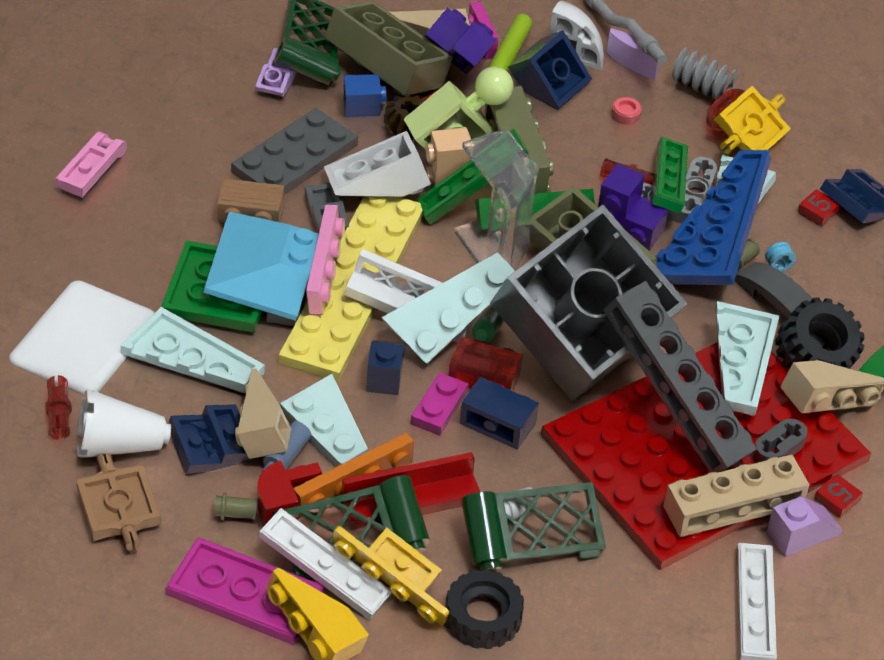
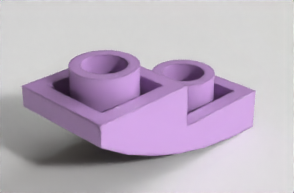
(626, 51)
(274, 77)

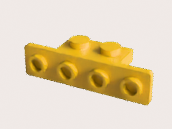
(398, 566)

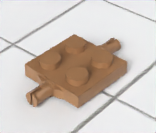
(118, 502)

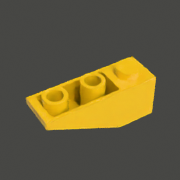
(320, 620)

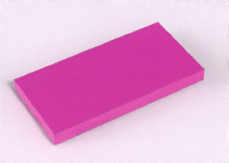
(231, 588)

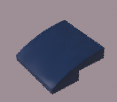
(857, 194)
(208, 439)

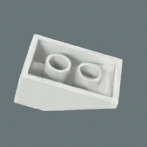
(380, 170)

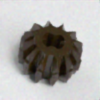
(397, 111)

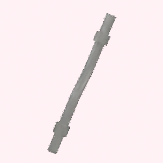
(646, 41)

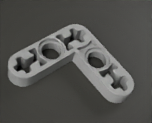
(692, 180)

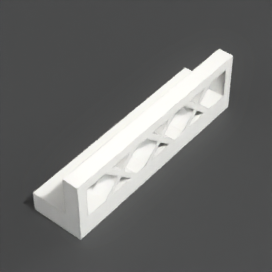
(382, 289)

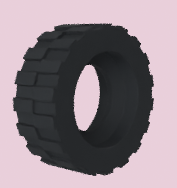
(484, 585)

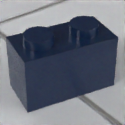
(499, 413)

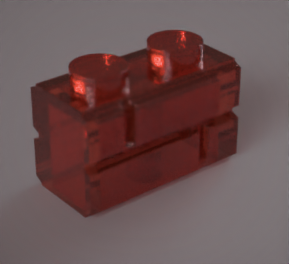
(477, 360)

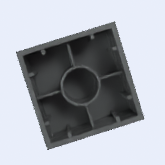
(561, 296)

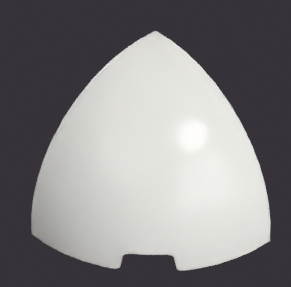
(580, 29)

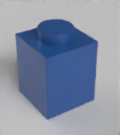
(363, 95)

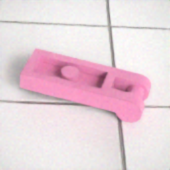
(90, 164)

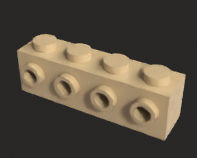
(733, 494)

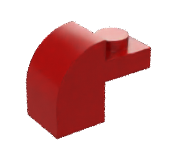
(277, 485)

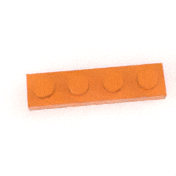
(389, 455)

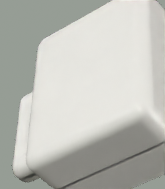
(80, 337)

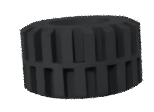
(829, 323)

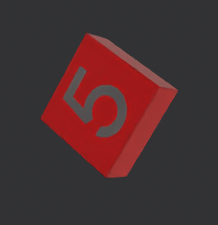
(818, 207)
(838, 495)

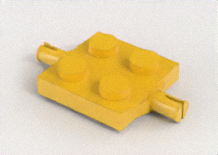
(752, 122)

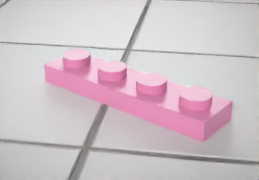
(323, 264)

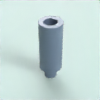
(299, 437)

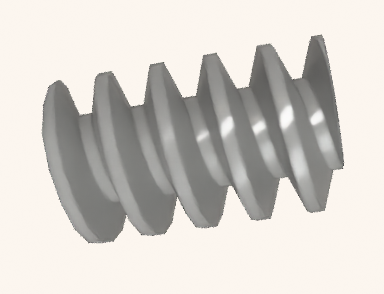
(703, 76)

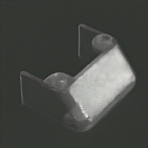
(512, 198)

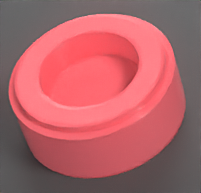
(626, 110)

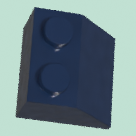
(550, 70)

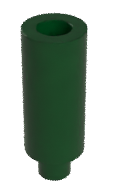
(487, 325)

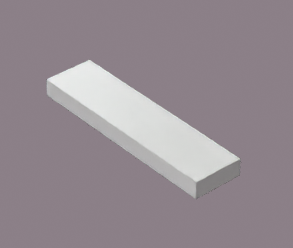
(324, 563)
(756, 602)

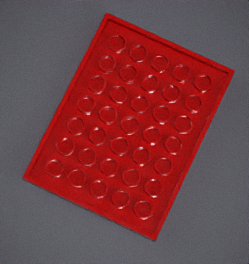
(637, 448)

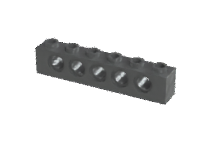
(679, 395)

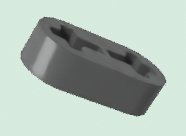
(776, 439)

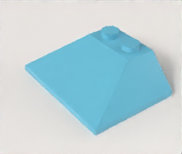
(262, 264)

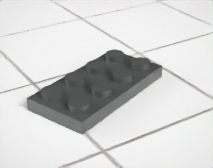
(296, 151)

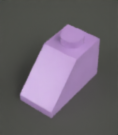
(801, 525)

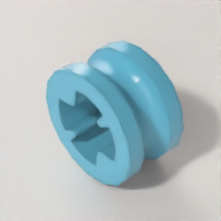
(780, 256)

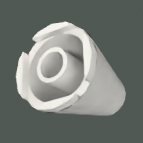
(118, 427)

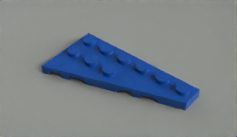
(714, 234)

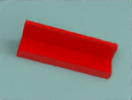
(436, 482)

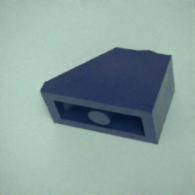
(385, 367)

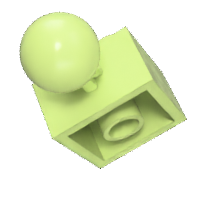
(452, 109)

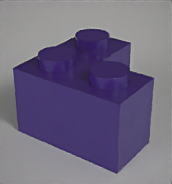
(461, 41)
(637, 215)

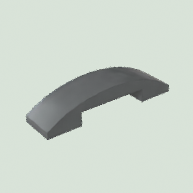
(777, 289)

